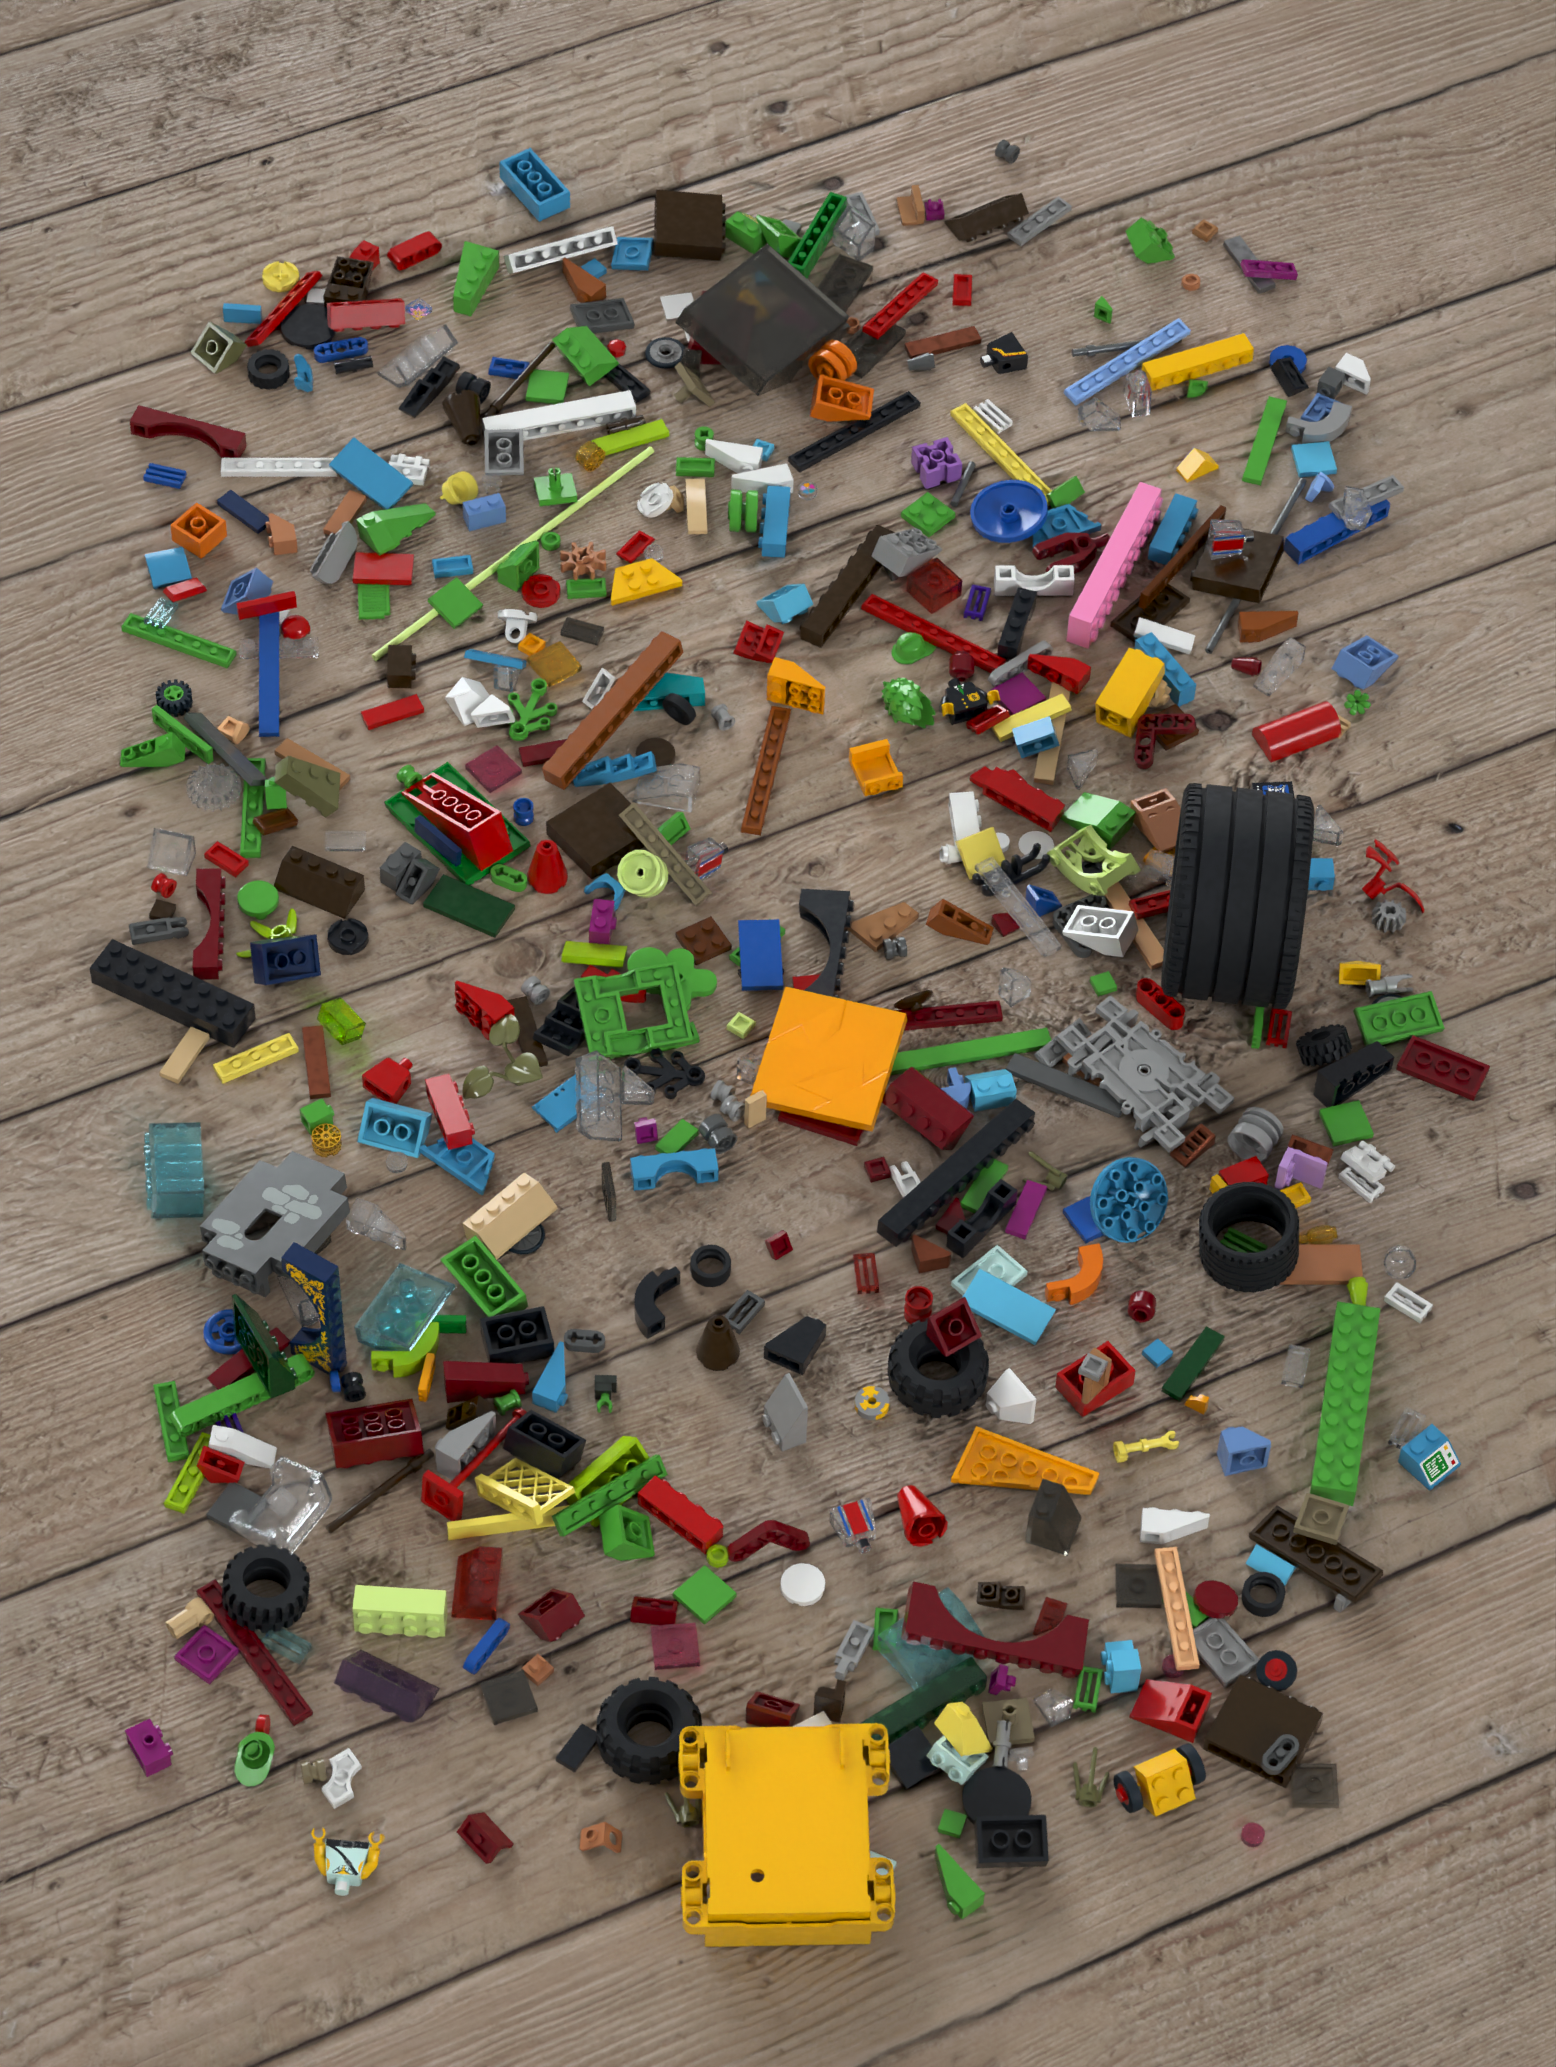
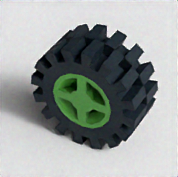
(179, 692)

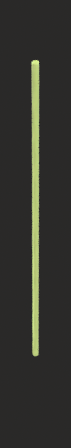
(535, 536)

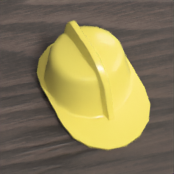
(459, 488)

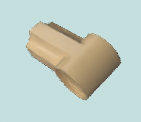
(194, 1615)

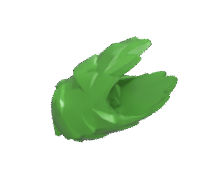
(907, 703)

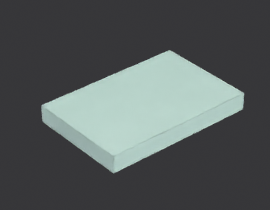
(994, 1262)

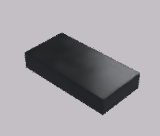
(577, 1748)

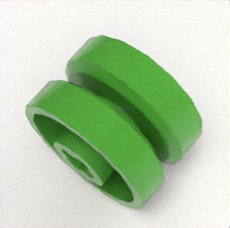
(743, 510)

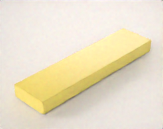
(1052, 707)
(255, 1058)

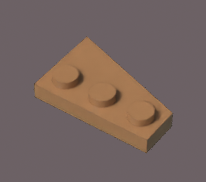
(883, 925)

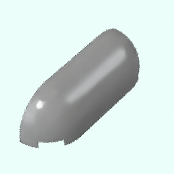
(335, 555)

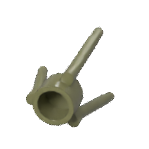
(1055, 1177)
(1089, 1795)
(688, 1814)

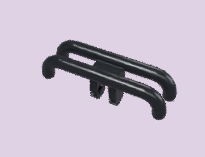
(1014, 869)

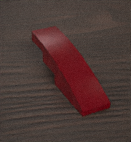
(239, 1365)

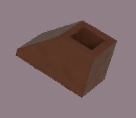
(1311, 1148)

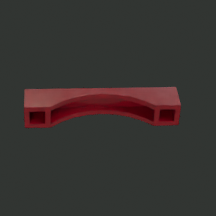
(154, 423)
(207, 955)

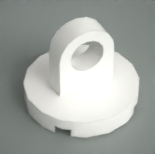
(516, 620)

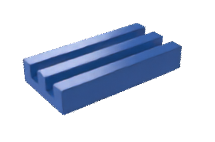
(507, 368)
(165, 475)

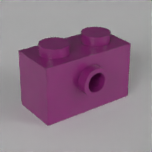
(602, 921)
(148, 1747)

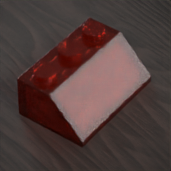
(478, 1584)

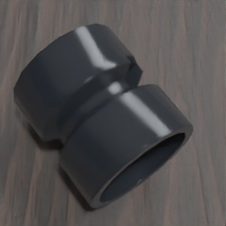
(469, 381)

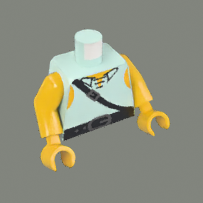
(346, 1861)

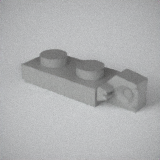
(852, 1648)

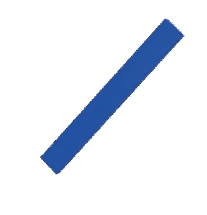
(269, 674)

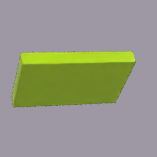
(594, 954)

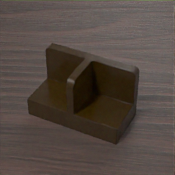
(831, 1701)

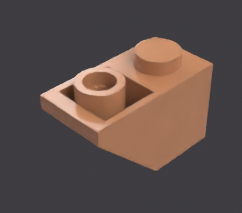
(282, 536)

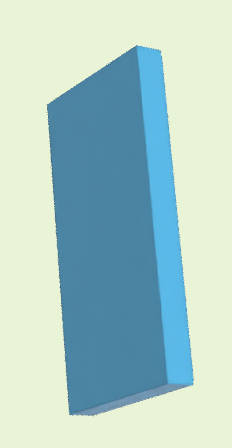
(370, 474)

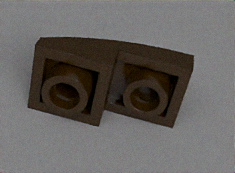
(1001, 1597)

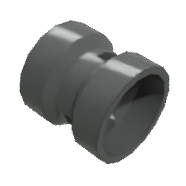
(1007, 151)
(895, 947)

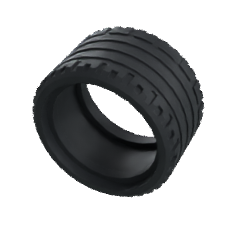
(1245, 1204)

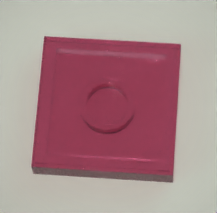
(493, 769)
(675, 1646)

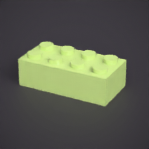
(400, 1611)

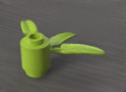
(277, 932)

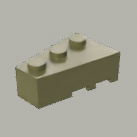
(310, 782)

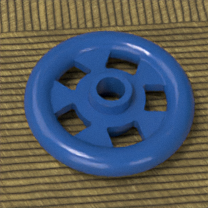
(211, 1327)

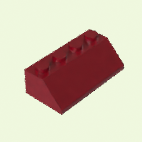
(927, 1108)

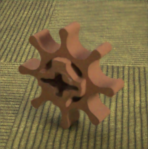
(583, 560)

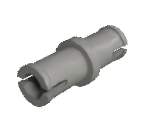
(1002, 1744)

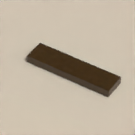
(527, 1028)

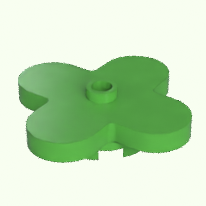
(693, 981)

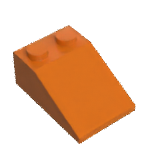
(840, 400)

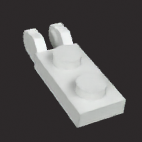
(905, 1182)

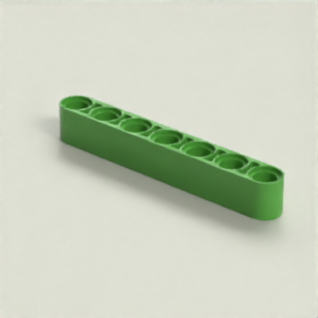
(231, 1399)

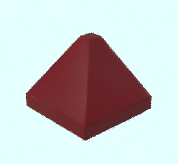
(1004, 923)

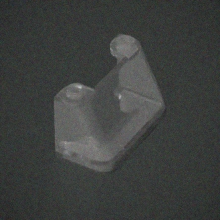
(266, 1526)

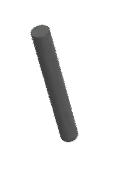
(963, 483)

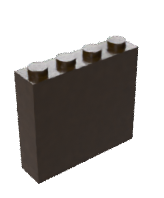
(689, 225)
(1240, 575)
(594, 831)
(1254, 1720)

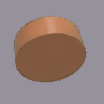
(1191, 282)

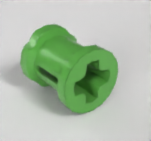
(507, 1402)

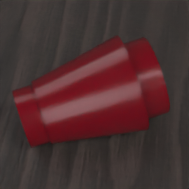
(1247, 665)

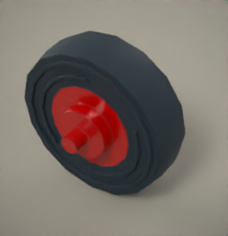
(1276, 1670)

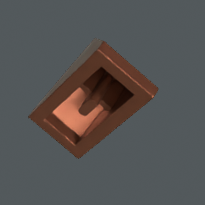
(928, 1255)

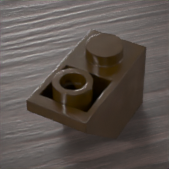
(468, 1411)

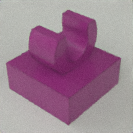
(934, 210)
(645, 1130)
(1000, 1680)

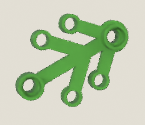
(520, 730)

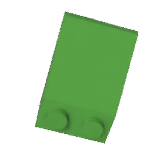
(1107, 816)

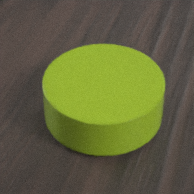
(717, 1556)

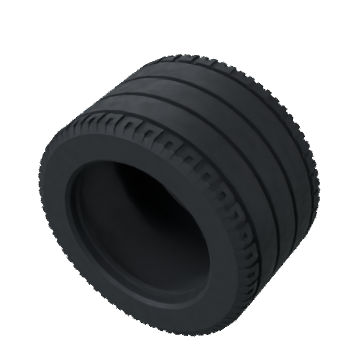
(1238, 895)

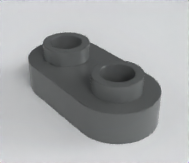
(1278, 1755)

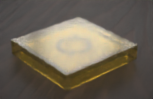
(554, 663)

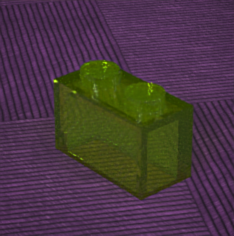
(341, 1021)

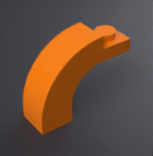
(1084, 1283)

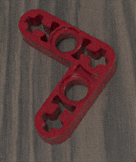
(1151, 731)
(764, 1533)

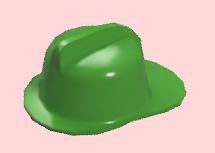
(911, 648)
(254, 1758)

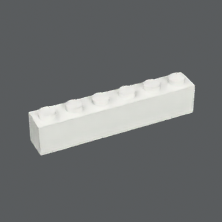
(559, 249)

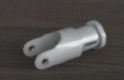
(1387, 985)

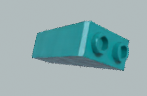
(686, 686)

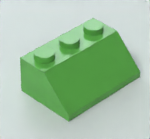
(585, 353)

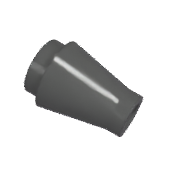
(922, 362)

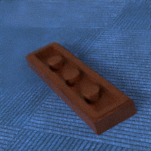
(943, 342)
(316, 1062)

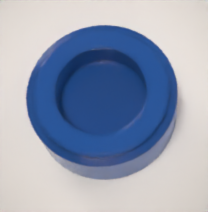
(334, 1381)

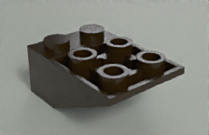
(348, 281)

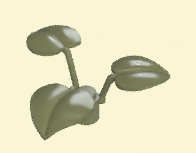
(519, 1072)

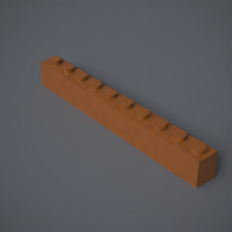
(612, 710)

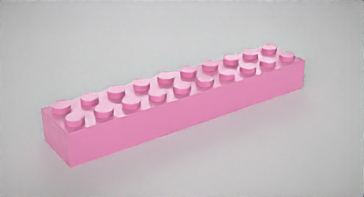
(1114, 565)

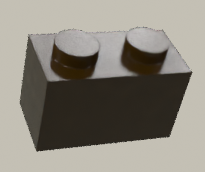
(400, 666)

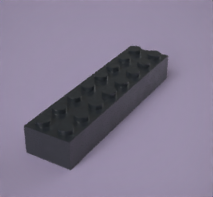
(172, 993)

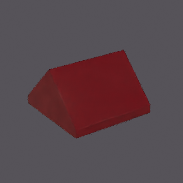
(953, 1327)
(770, 1711)

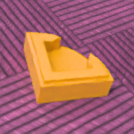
(1198, 1403)

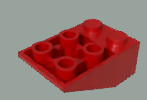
(481, 1006)
(1172, 1708)

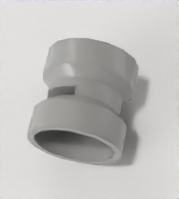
(537, 992)

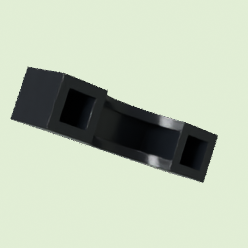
(1019, 615)
(969, 1233)

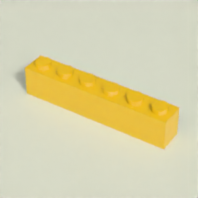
(1198, 361)

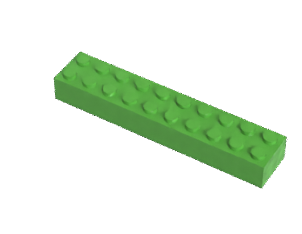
(1345, 1402)

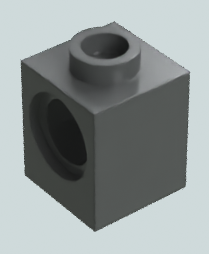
(1331, 383)

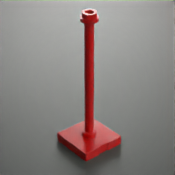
(446, 1496)

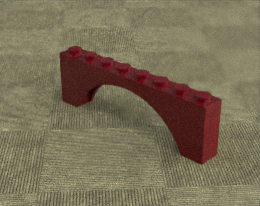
(932, 1625)

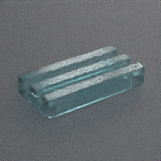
(164, 614)
(284, 1652)

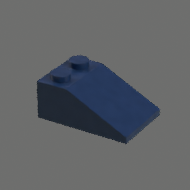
(285, 959)

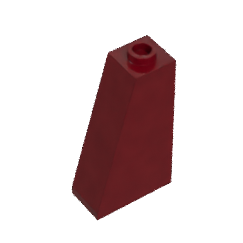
(484, 1379)

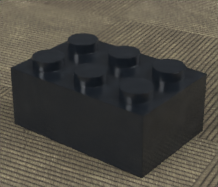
(517, 1336)
(544, 1444)
(1011, 1841)

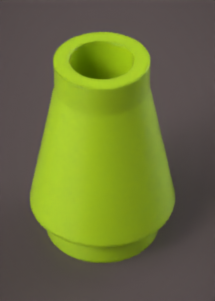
(1358, 1290)

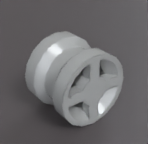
(721, 1091)
(733, 1108)

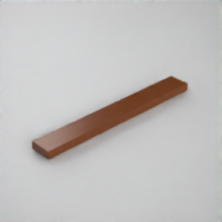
(766, 770)

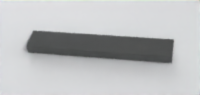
(225, 749)
(1064, 1084)

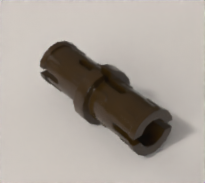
(625, 424)

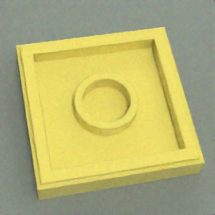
(979, 848)

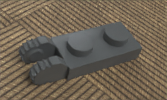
(158, 930)

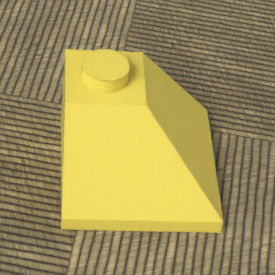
(962, 1730)

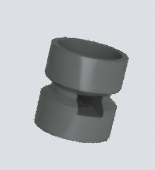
(717, 1133)

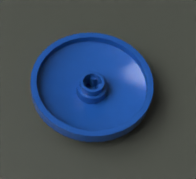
(1009, 511)

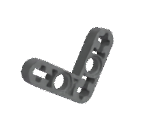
(1066, 912)

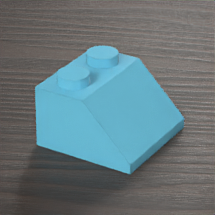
(786, 603)
(991, 1089)

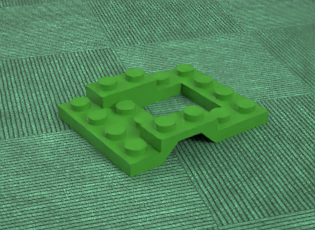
(604, 1016)

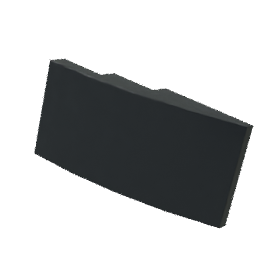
(562, 1026)

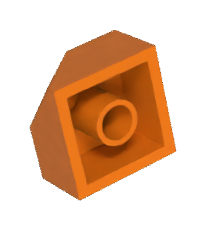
(198, 530)

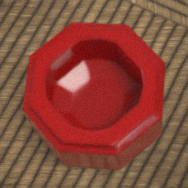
(616, 348)

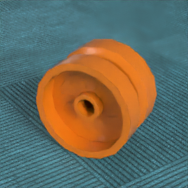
(833, 360)

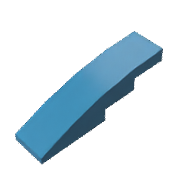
(619, 769)

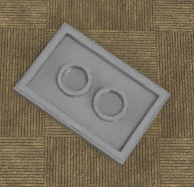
(1223, 1651)

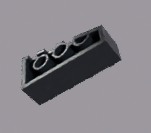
(1352, 1074)

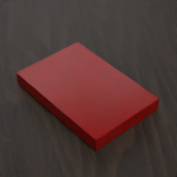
(383, 569)

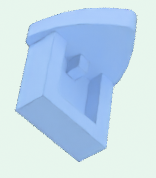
(1320, 483)

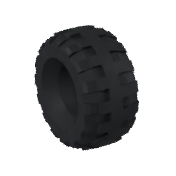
(931, 1396)
(640, 1703)

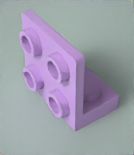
(1301, 1167)

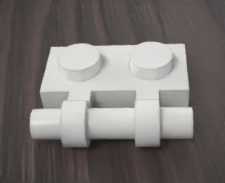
(411, 467)
(1362, 1163)

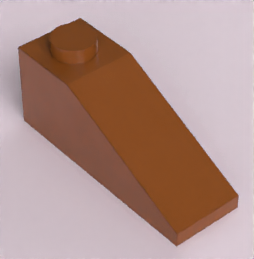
(583, 284)
(1261, 625)
(957, 923)

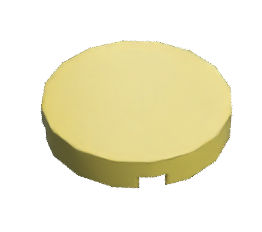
(280, 276)

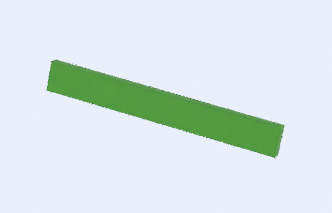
(971, 1050)

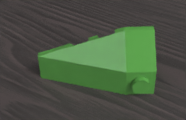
(386, 527)

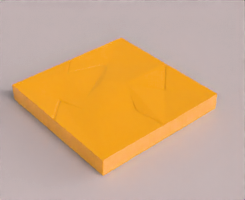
(829, 1058)

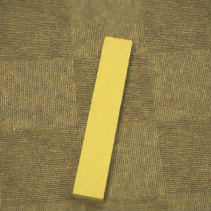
(496, 1524)

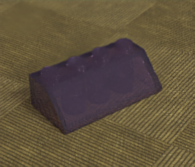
(385, 1685)

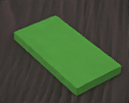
(1399, 1019)

